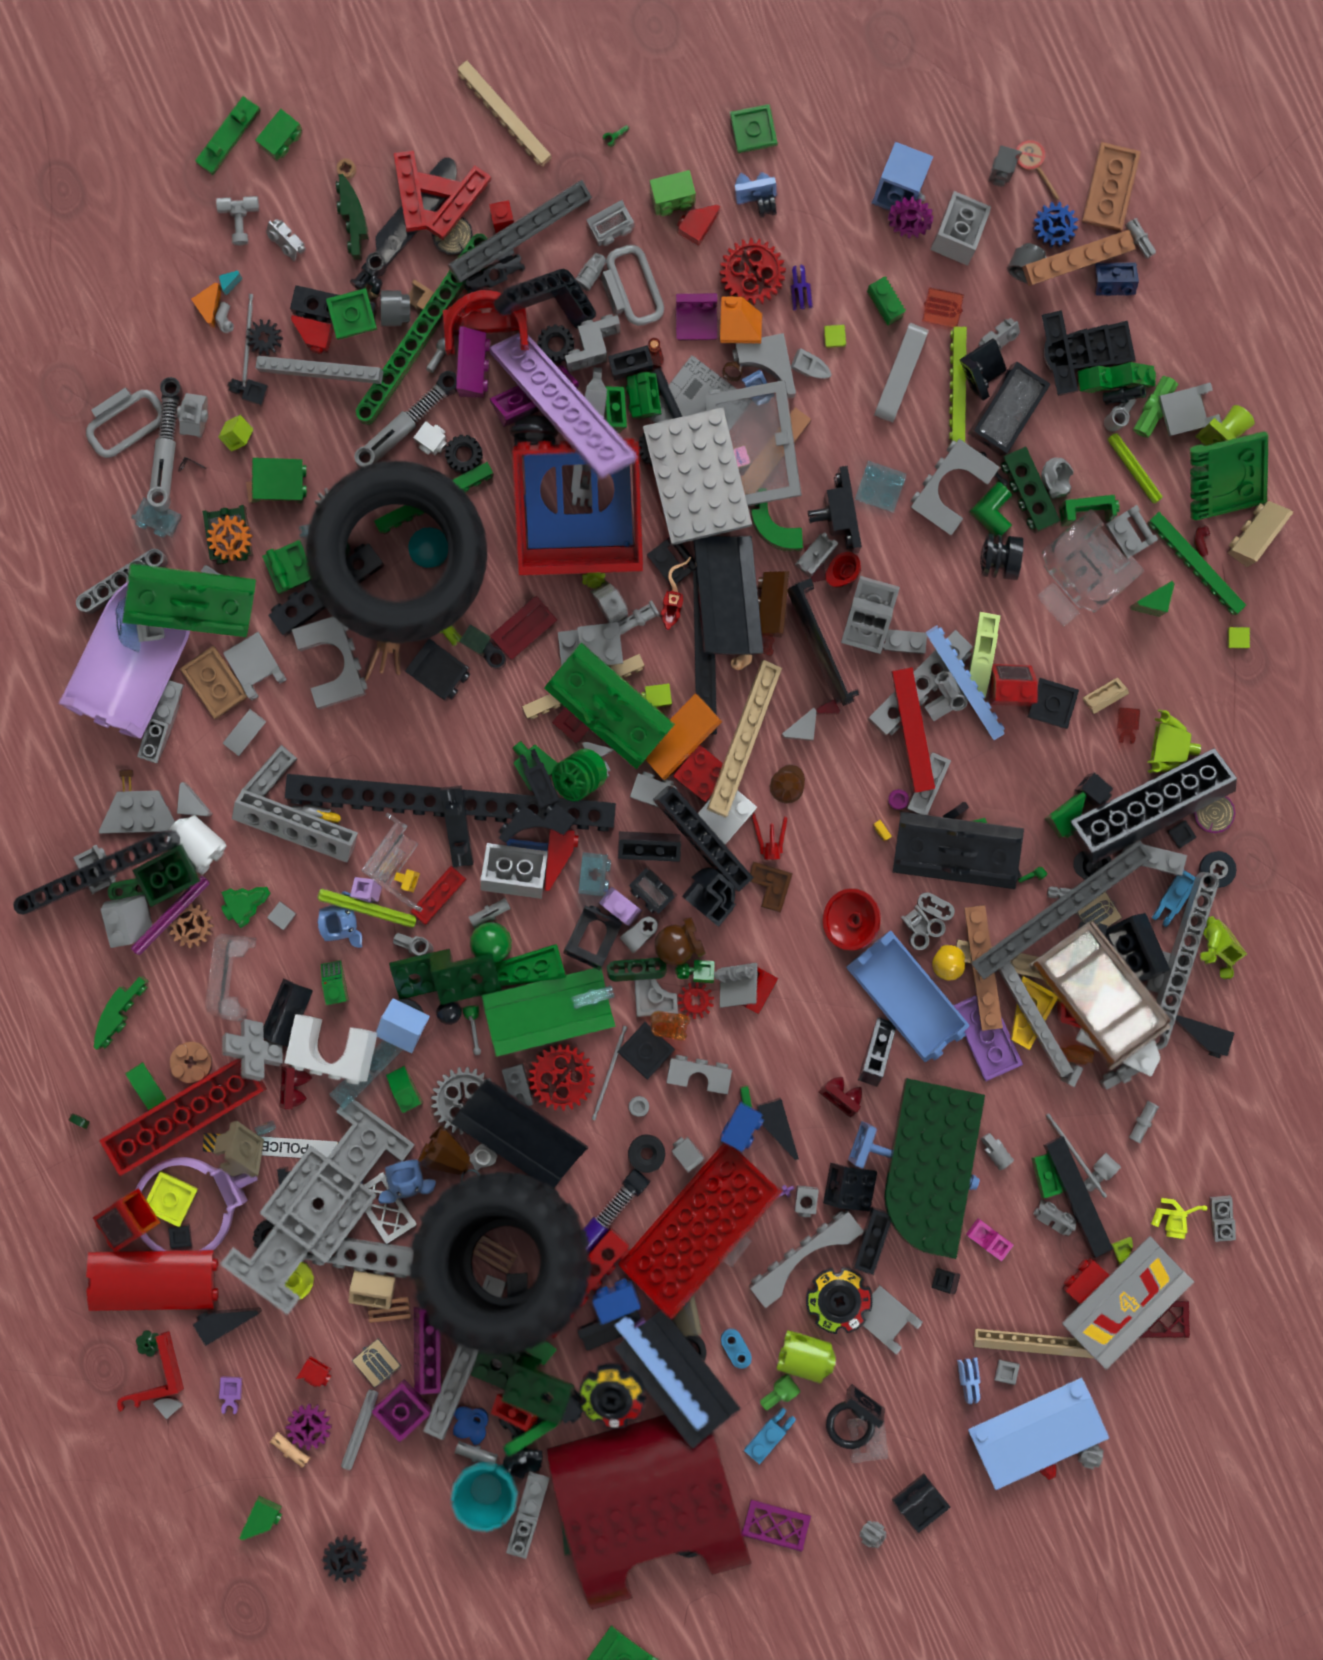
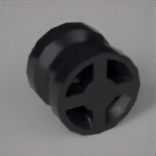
(766, 206)

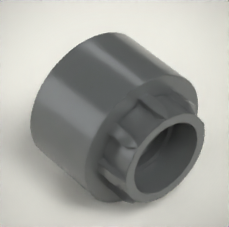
(1022, 256)
(394, 308)

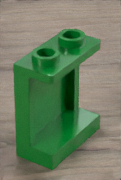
(278, 479)
(1072, 506)

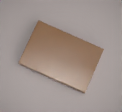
(214, 682)

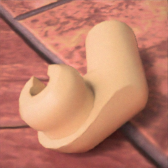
(741, 662)

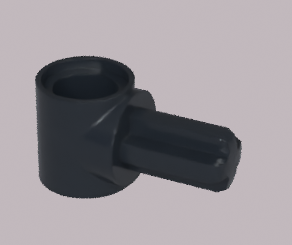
(490, 651)

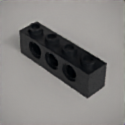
(304, 296)

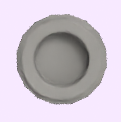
(639, 1106)

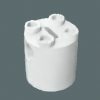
(199, 842)

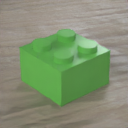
(672, 193)

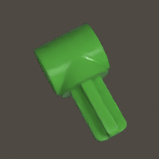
(784, 1389)

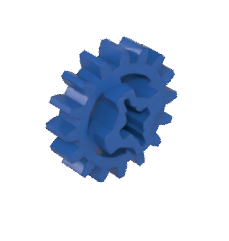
(1048, 221)

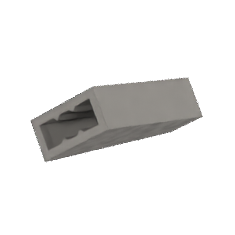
(610, 602)

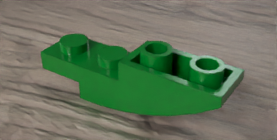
(112, 1018)

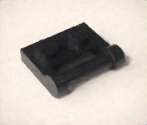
(664, 561)

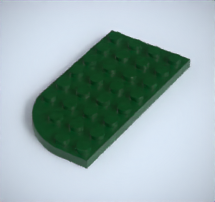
(932, 1165)

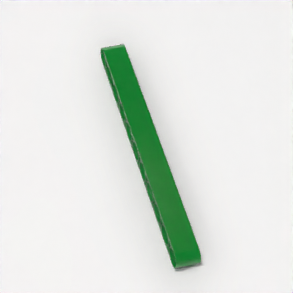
(413, 335)

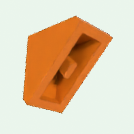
(208, 303)

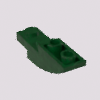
(351, 209)

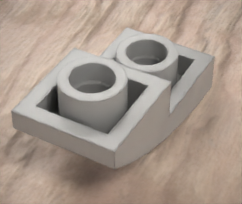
(244, 732)
(1222, 1218)

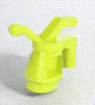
(1177, 1222)

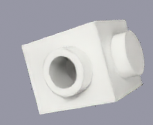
(431, 439)

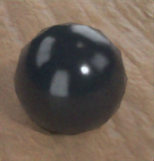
(449, 1013)

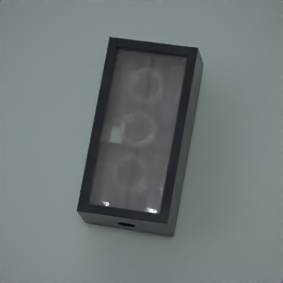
(1009, 408)

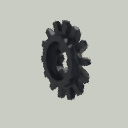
(261, 345)

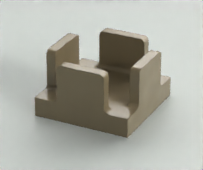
(241, 1150)

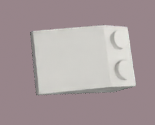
(727, 826)

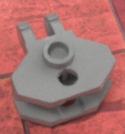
(193, 414)

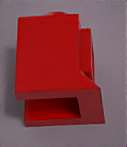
(315, 1372)

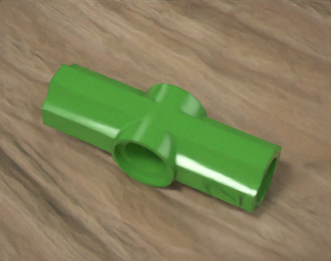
(1152, 409)

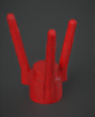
(772, 849)

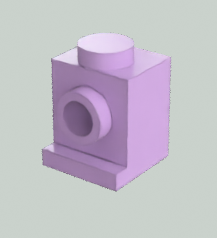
(366, 890)

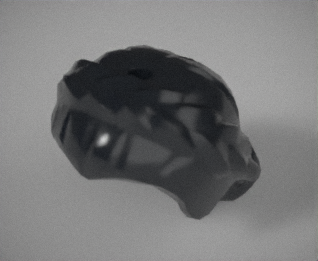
(523, 1461)

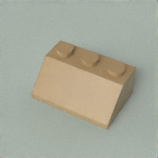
(1258, 532)

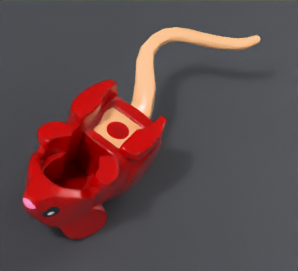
(672, 601)

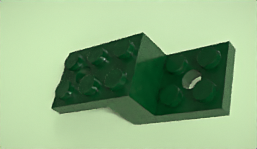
(448, 978)
(525, 1384)

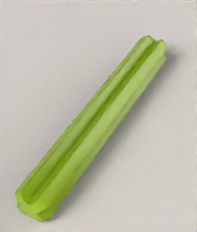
(1135, 468)

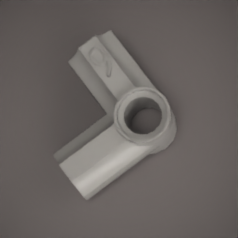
(952, 697)

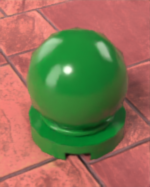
(490, 939)

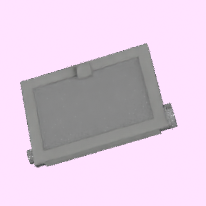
(761, 440)

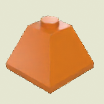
(739, 321)

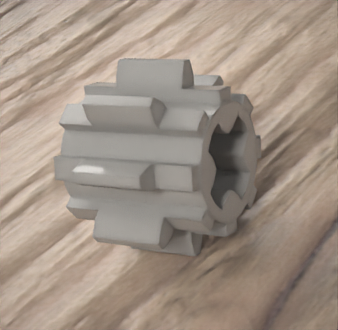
(1091, 1457)
(873, 1534)

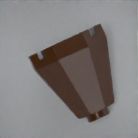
(444, 1153)

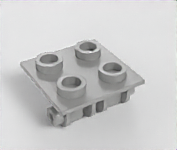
(737, 984)

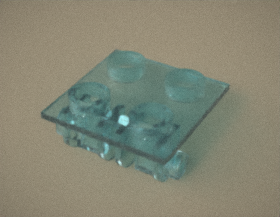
(880, 486)

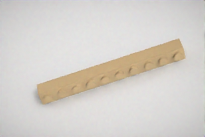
(504, 113)
(548, 702)
(1029, 1343)

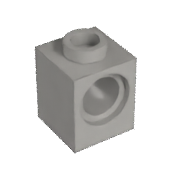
(806, 1191)

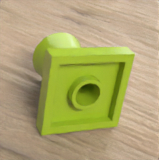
(1233, 426)

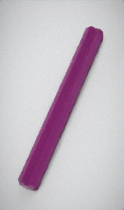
(169, 916)

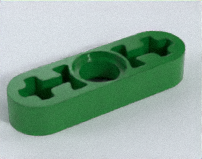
(528, 1437)

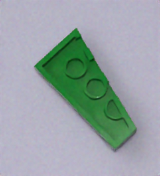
(531, 967)

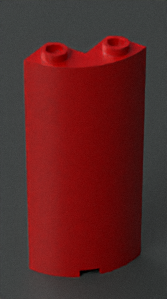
(151, 1280)

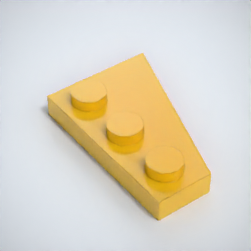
(1044, 1000)

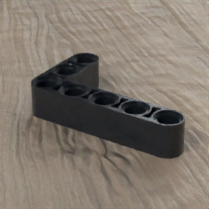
(557, 285)

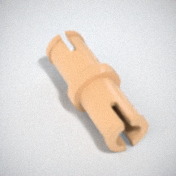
(289, 1449)

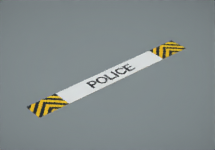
(280, 1146)

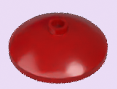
(841, 916)

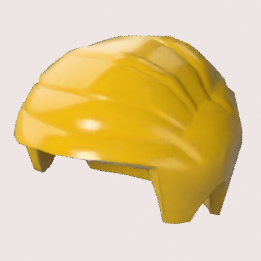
(949, 962)

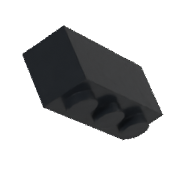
(649, 846)
(872, 1241)

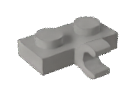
(1121, 1075)

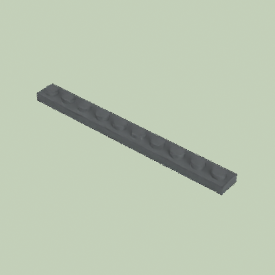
(1061, 910)

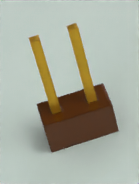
(126, 773)

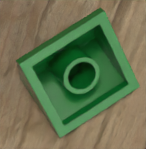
(1157, 602)

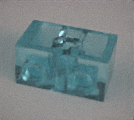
(587, 884)

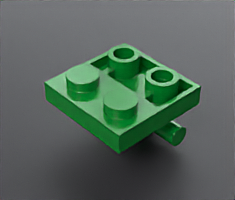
(287, 566)

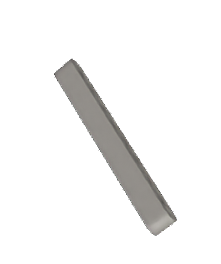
(1189, 951)

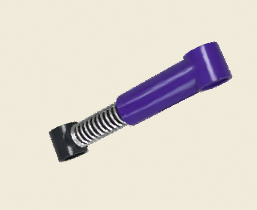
(632, 1186)

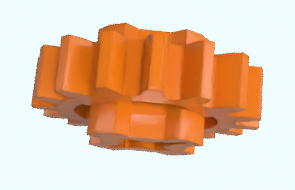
(221, 538)

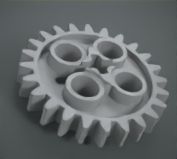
(445, 1102)

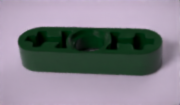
(651, 963)

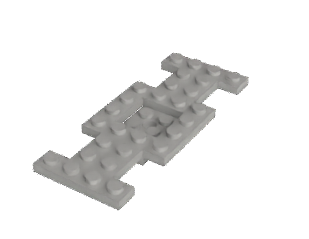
(301, 1226)

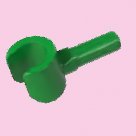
(615, 135)
(1039, 872)

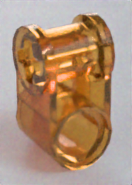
(673, 1025)

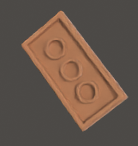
(1111, 186)

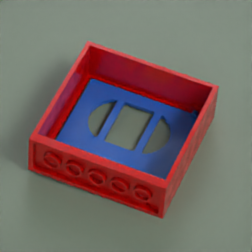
(578, 531)

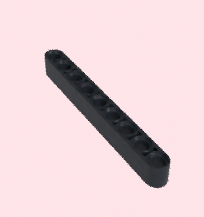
(104, 868)

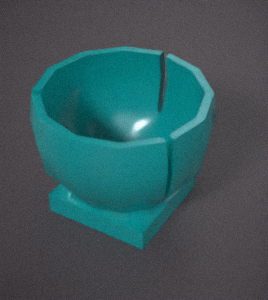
(484, 1496)

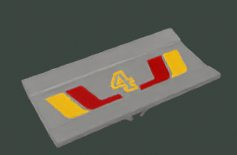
(1127, 1303)

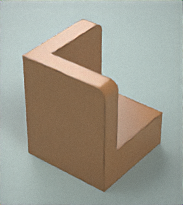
(419, 295)

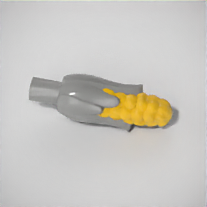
(319, 812)

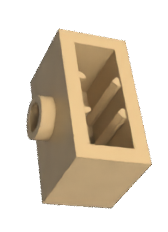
(372, 1290)

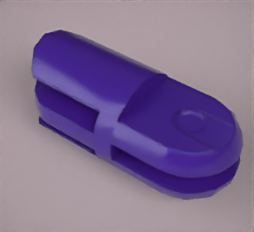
(800, 287)

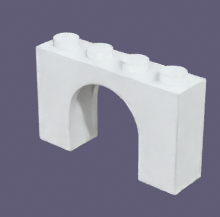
(304, 1052)

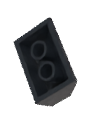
(1138, 946)

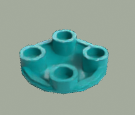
(428, 547)

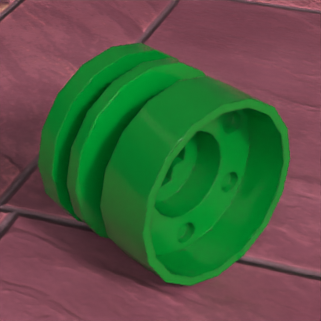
(579, 774)

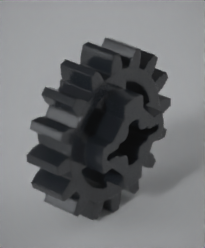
(352, 1562)

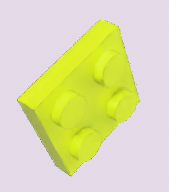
(171, 1198)

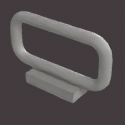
(616, 292)
(114, 406)

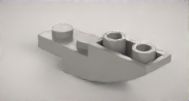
(161, 723)
(527, 1515)

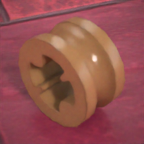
(352, 171)

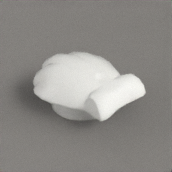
(482, 1157)

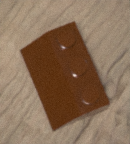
(773, 602)

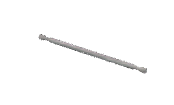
(247, 340)
(609, 1073)
(1077, 1156)

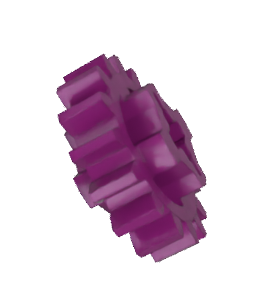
(910, 217)
(317, 1426)

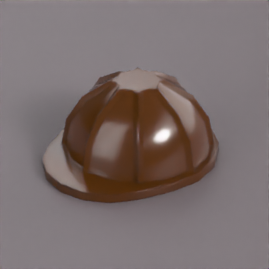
(787, 784)

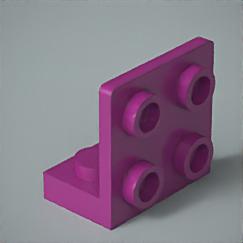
(696, 316)

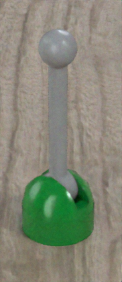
(471, 1013)

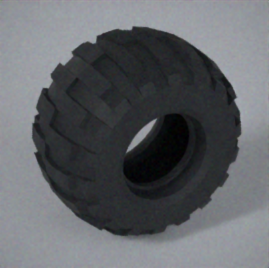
(446, 1276)

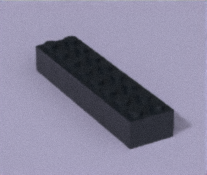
(1153, 806)

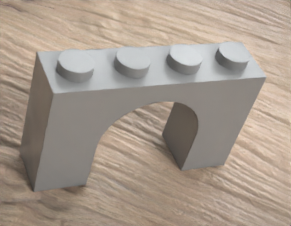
(959, 457)
(349, 683)

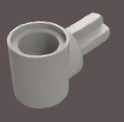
(1121, 413)
(413, 944)
(1105, 1169)

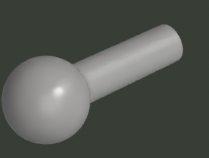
(438, 355)

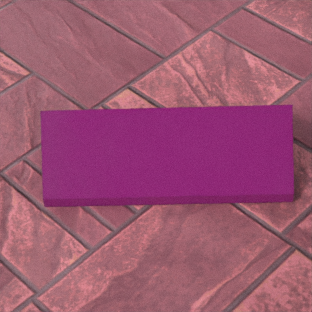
(516, 405)

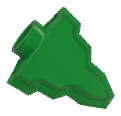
(243, 904)

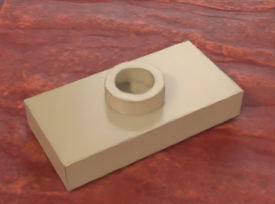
(1105, 695)

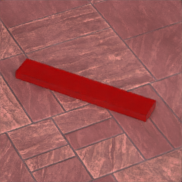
(913, 730)

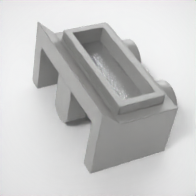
(610, 223)

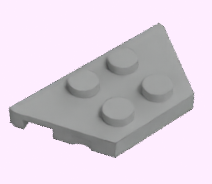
(137, 813)

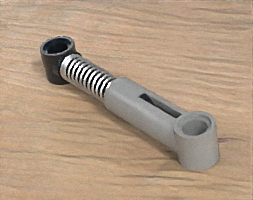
(405, 421)
(165, 446)

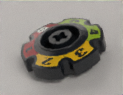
(844, 1315)
(612, 1395)

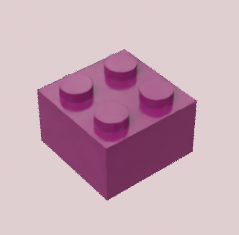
(402, 1410)

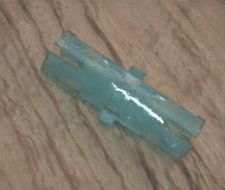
(592, 997)

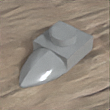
(810, 365)

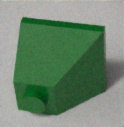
(1061, 818)

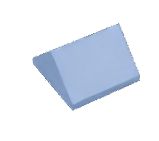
(402, 1025)

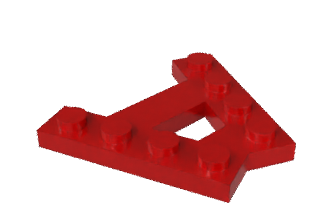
(459, 195)

